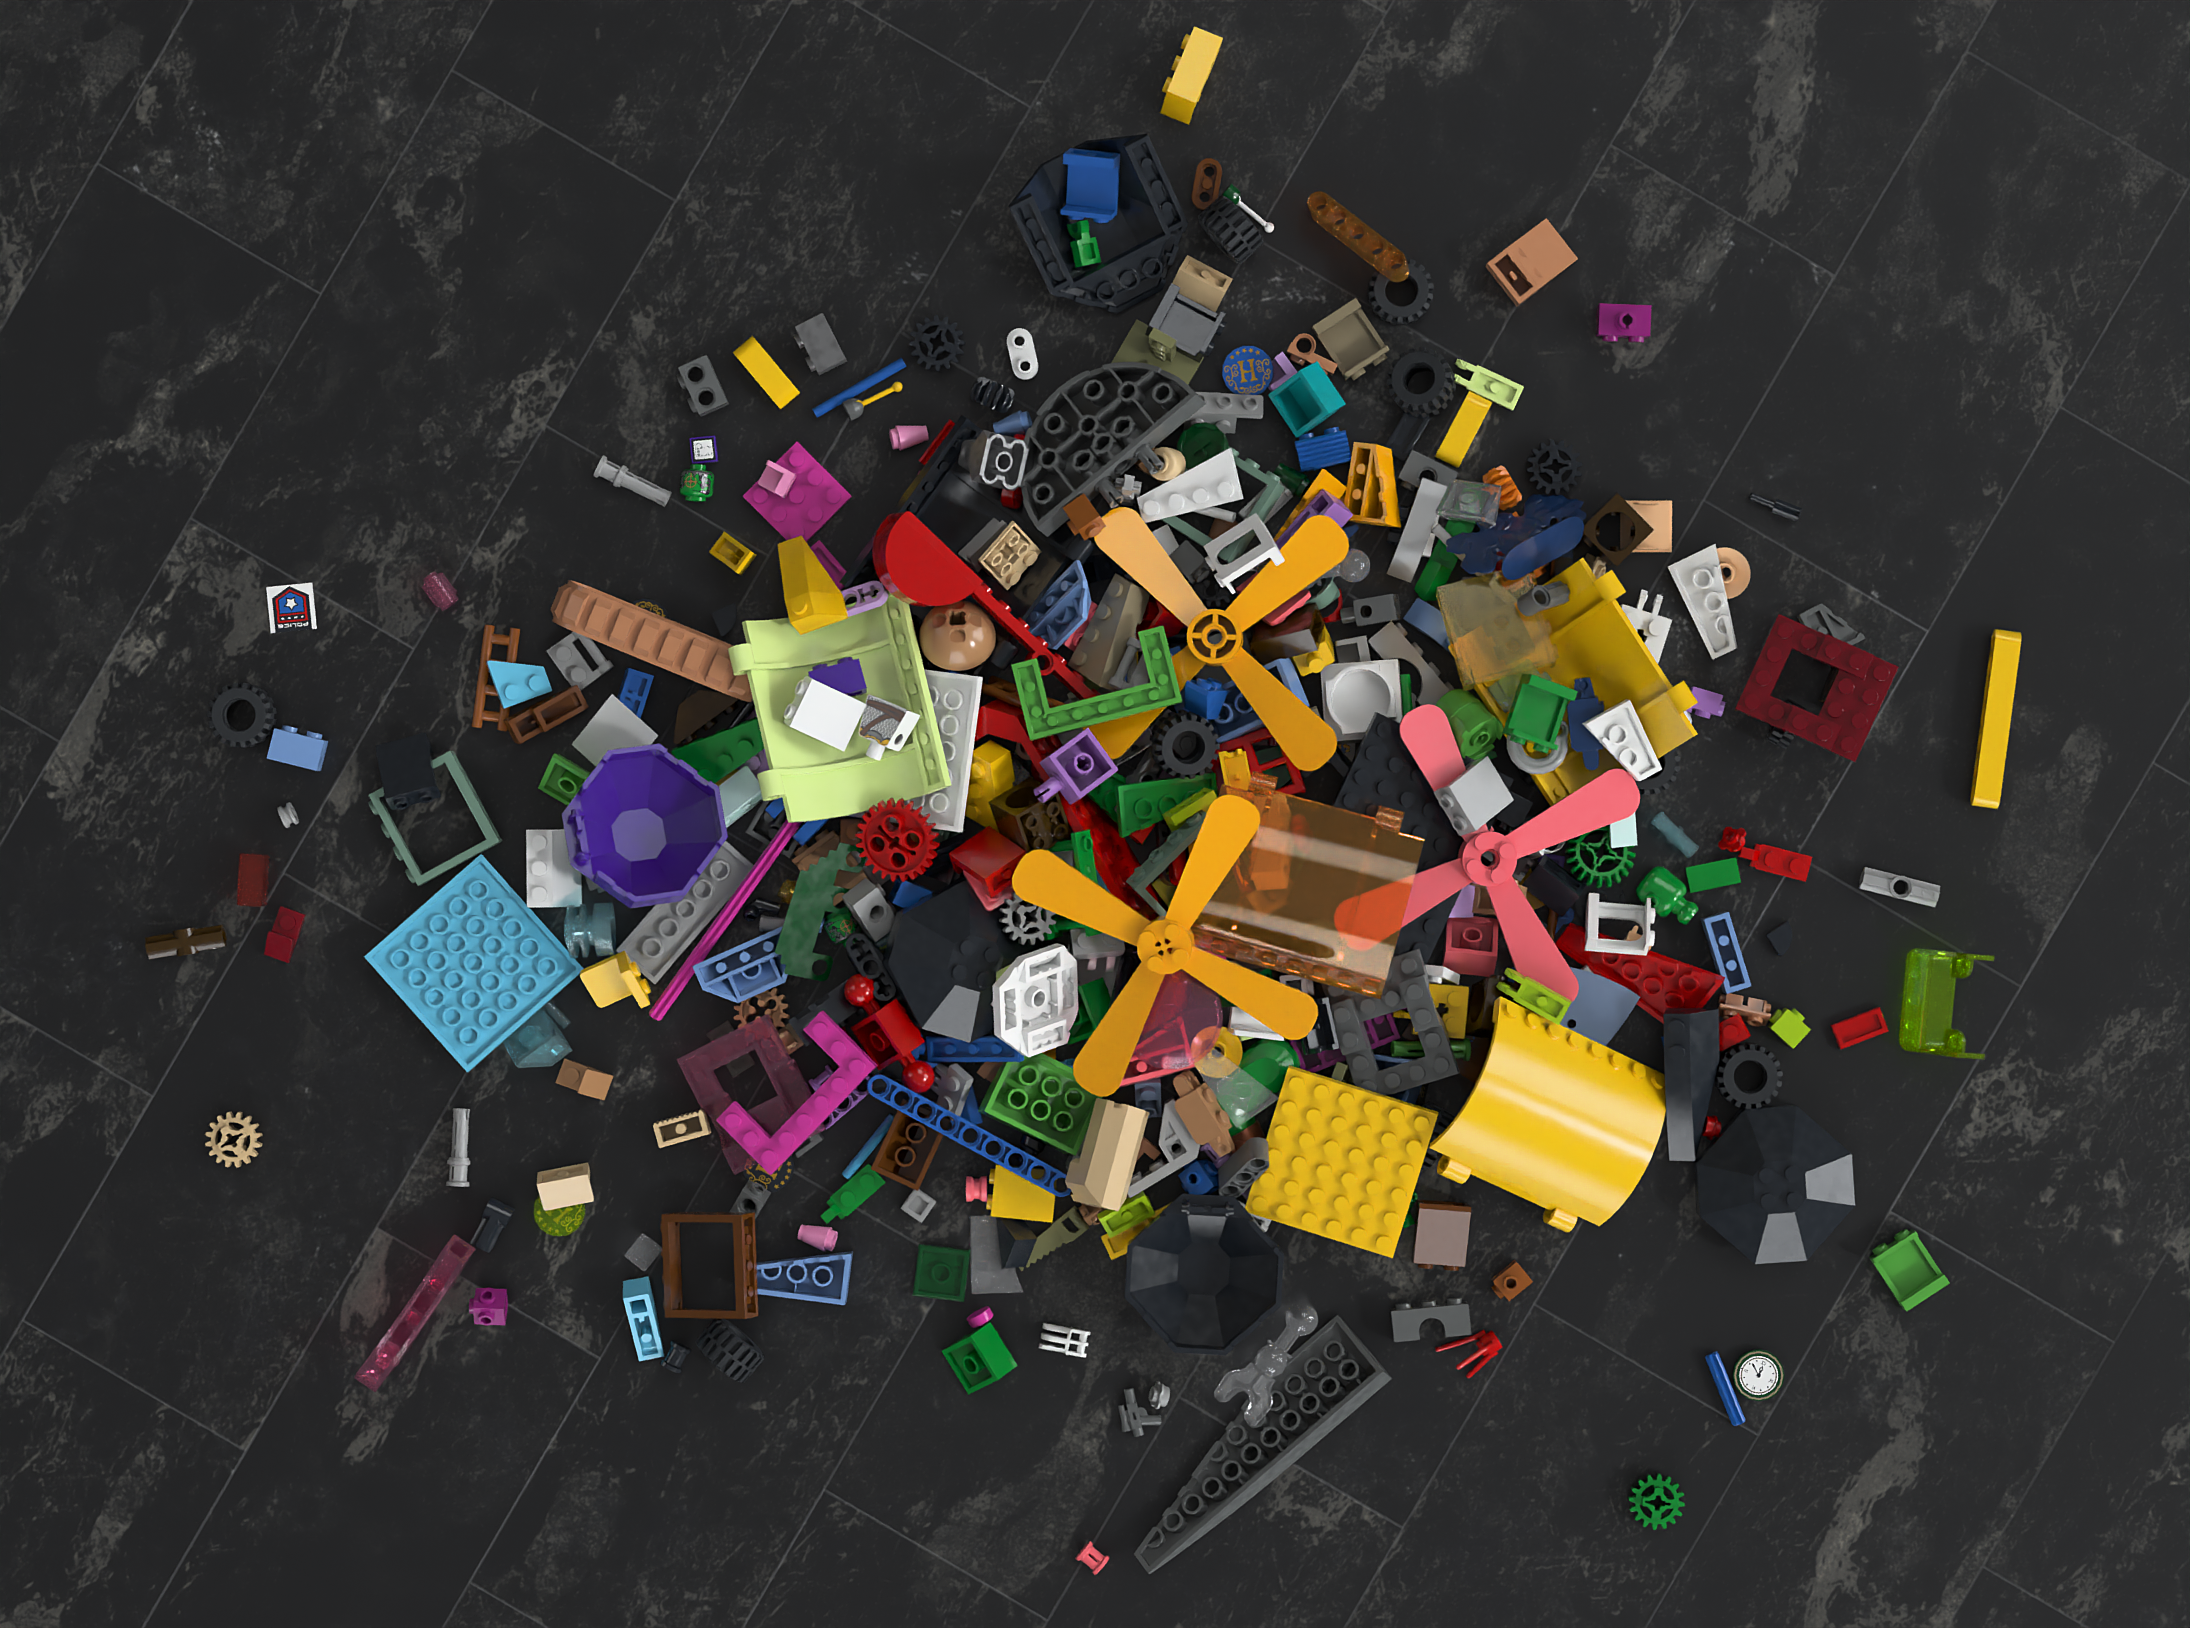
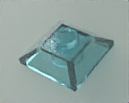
(537, 1042)

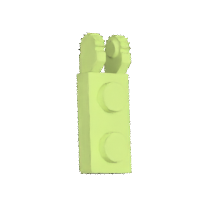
(1490, 385)

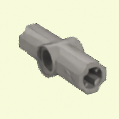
(1915, 890)

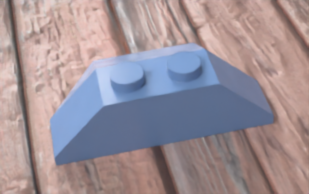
(1062, 607)
(743, 969)

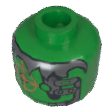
(696, 483)
(841, 927)

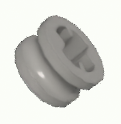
(288, 815)

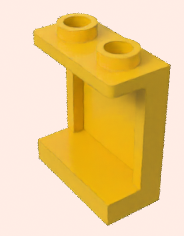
(1018, 1197)

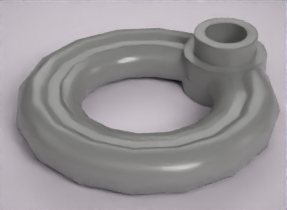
(1543, 765)

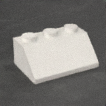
(549, 872)

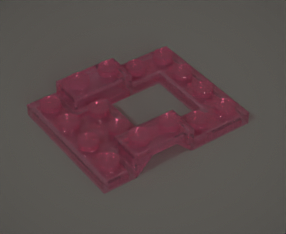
(782, 1071)

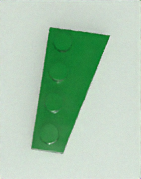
(723, 751)
(1145, 801)

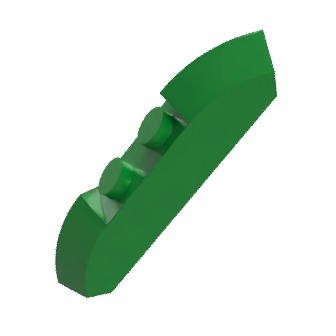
(1440, 562)

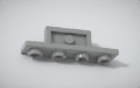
(1225, 408)

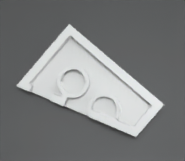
(1625, 739)

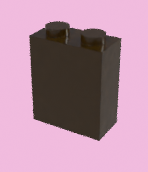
(1293, 637)

